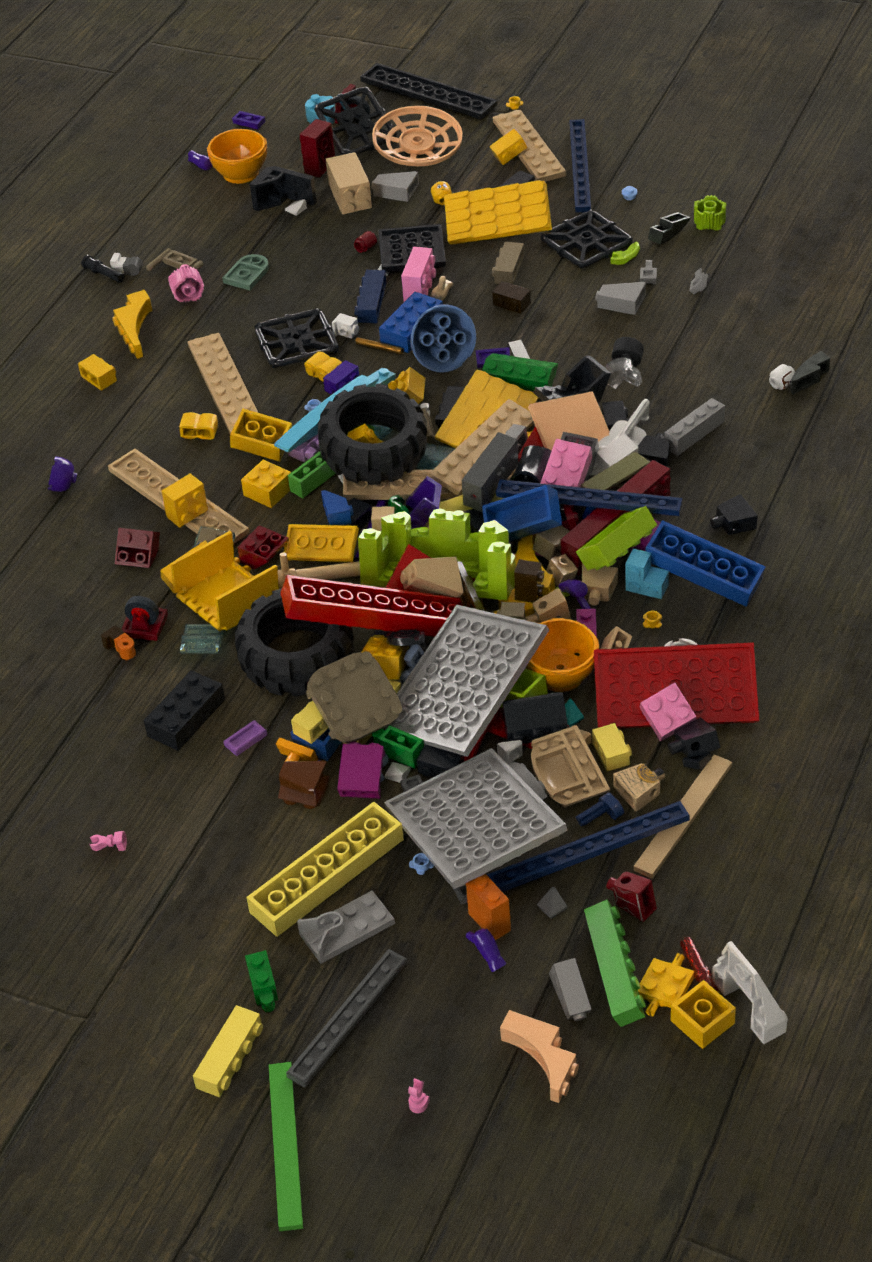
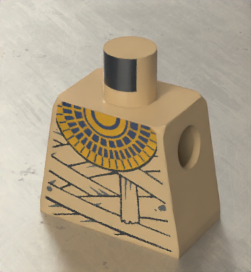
(638, 785)

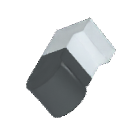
(126, 265)

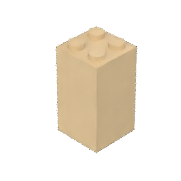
(348, 183)

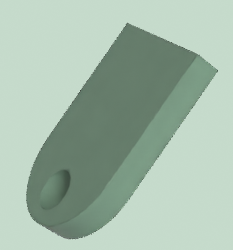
(247, 271)

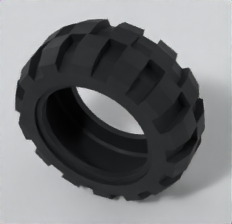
(377, 460)
(285, 670)

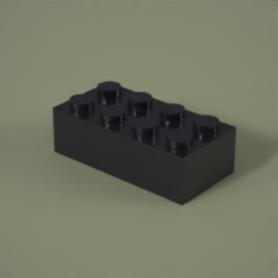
(184, 710)

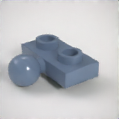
(411, 658)

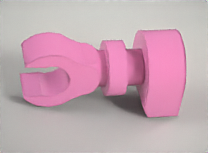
(101, 841)
(418, 1100)

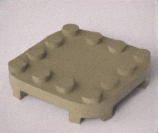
(354, 697)

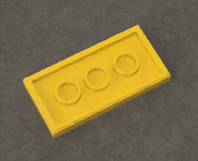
(321, 542)

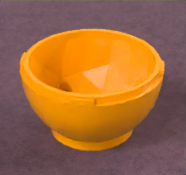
(238, 154)
(557, 655)

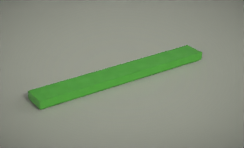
(285, 1148)

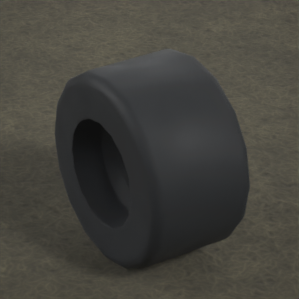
(628, 348)

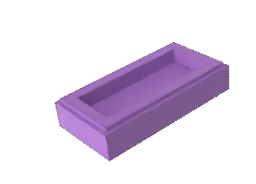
(245, 738)

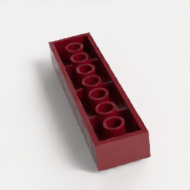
(651, 480)

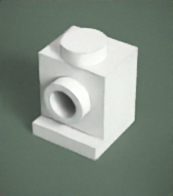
(345, 326)

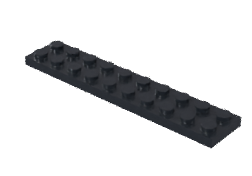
(429, 91)

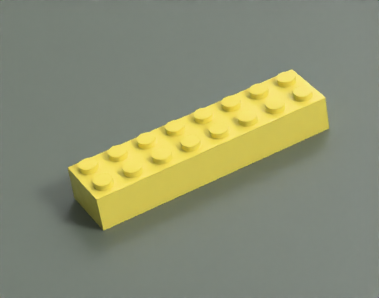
(325, 868)

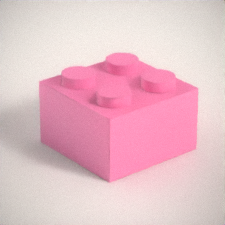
(667, 711)

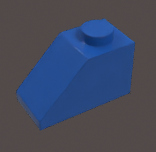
(336, 508)

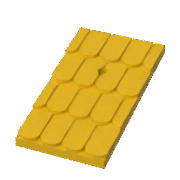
(497, 212)
(477, 403)

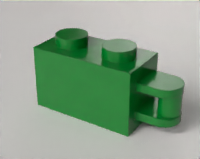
(399, 745)
(262, 980)

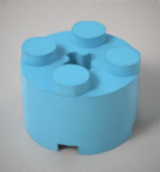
(310, 105)

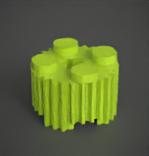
(709, 213)

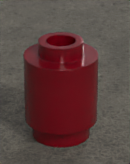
(365, 241)

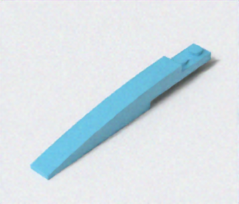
(308, 425)

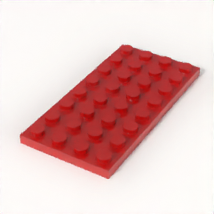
(712, 677)

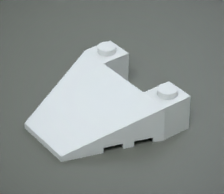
(736, 972)

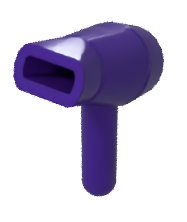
(199, 160)
(576, 589)
(487, 947)

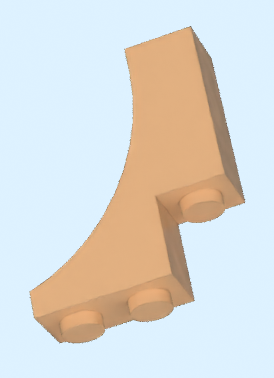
(543, 1044)

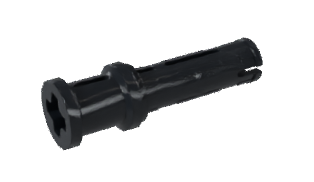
(97, 267)

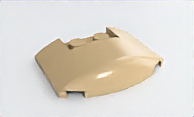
(567, 767)

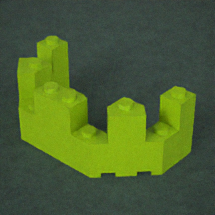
(483, 553)

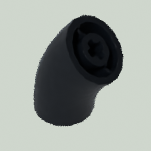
(532, 464)

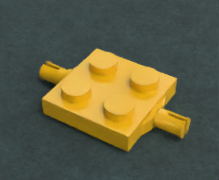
(665, 983)

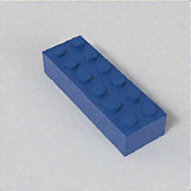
(705, 563)

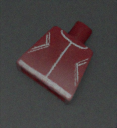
(633, 895)

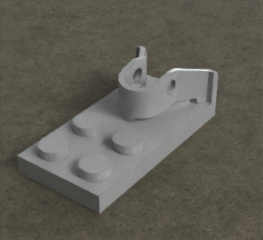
(345, 926)

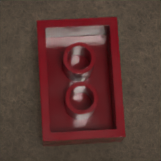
(317, 146)

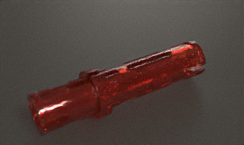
(697, 963)

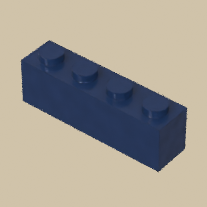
(370, 296)

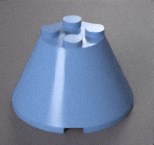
(443, 338)

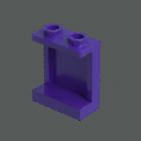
(424, 501)

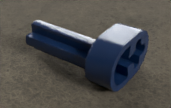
(607, 803)

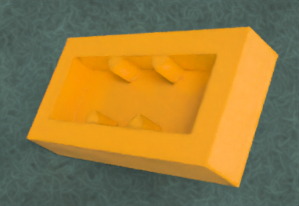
(295, 751)

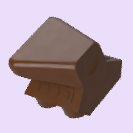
(303, 783)

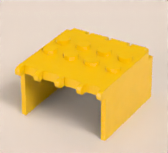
(216, 584)

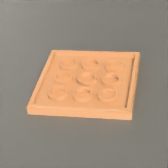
(569, 414)

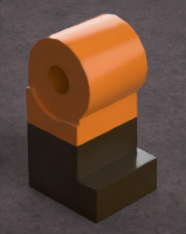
(120, 641)

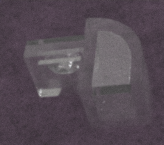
(621, 370)

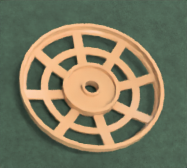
(418, 139)

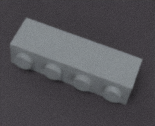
(695, 426)

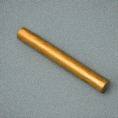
(378, 345)

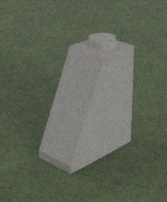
(396, 185)
(621, 297)
(570, 989)

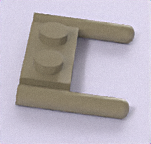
(175, 260)

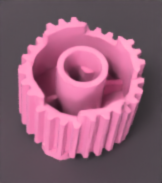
(186, 284)

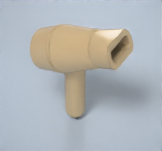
(442, 289)

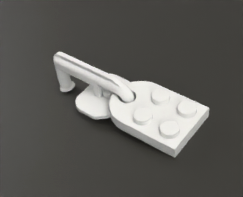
(629, 428)

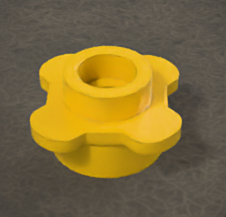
(514, 103)
(652, 619)

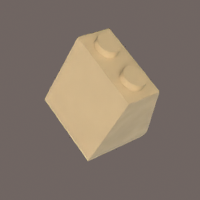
(433, 576)

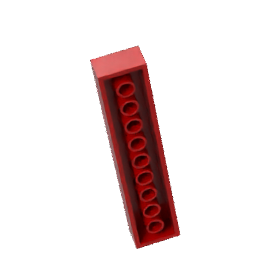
(365, 605)

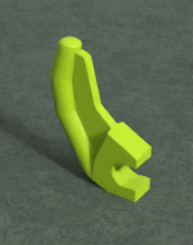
(623, 257)

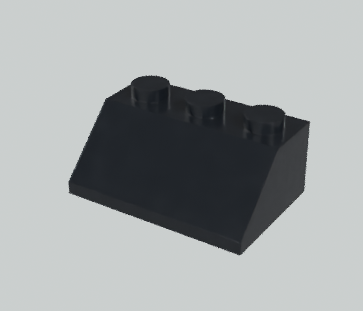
(534, 717)

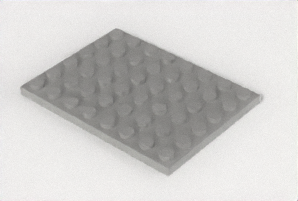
(465, 677)
(474, 818)

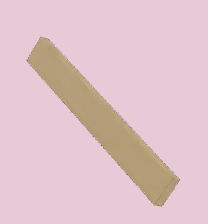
(693, 801)

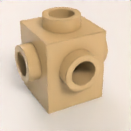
(561, 568)

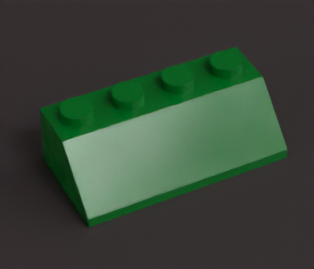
(521, 371)

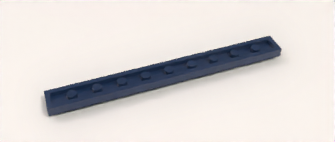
(580, 166)
(598, 498)
(590, 846)

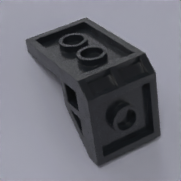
(278, 184)
(584, 377)

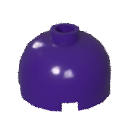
(61, 475)

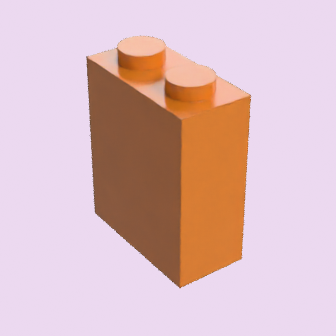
(488, 906)

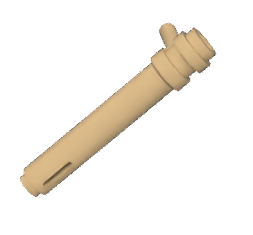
(327, 572)

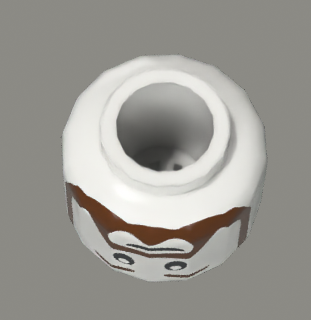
(781, 377)

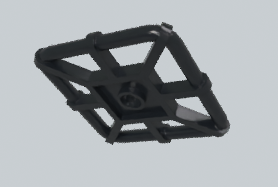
(358, 113)
(586, 238)
(288, 336)

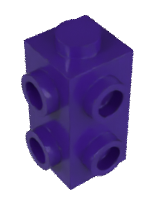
(340, 376)

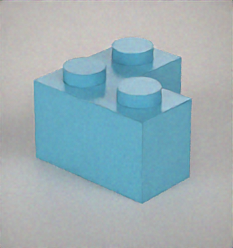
(644, 578)

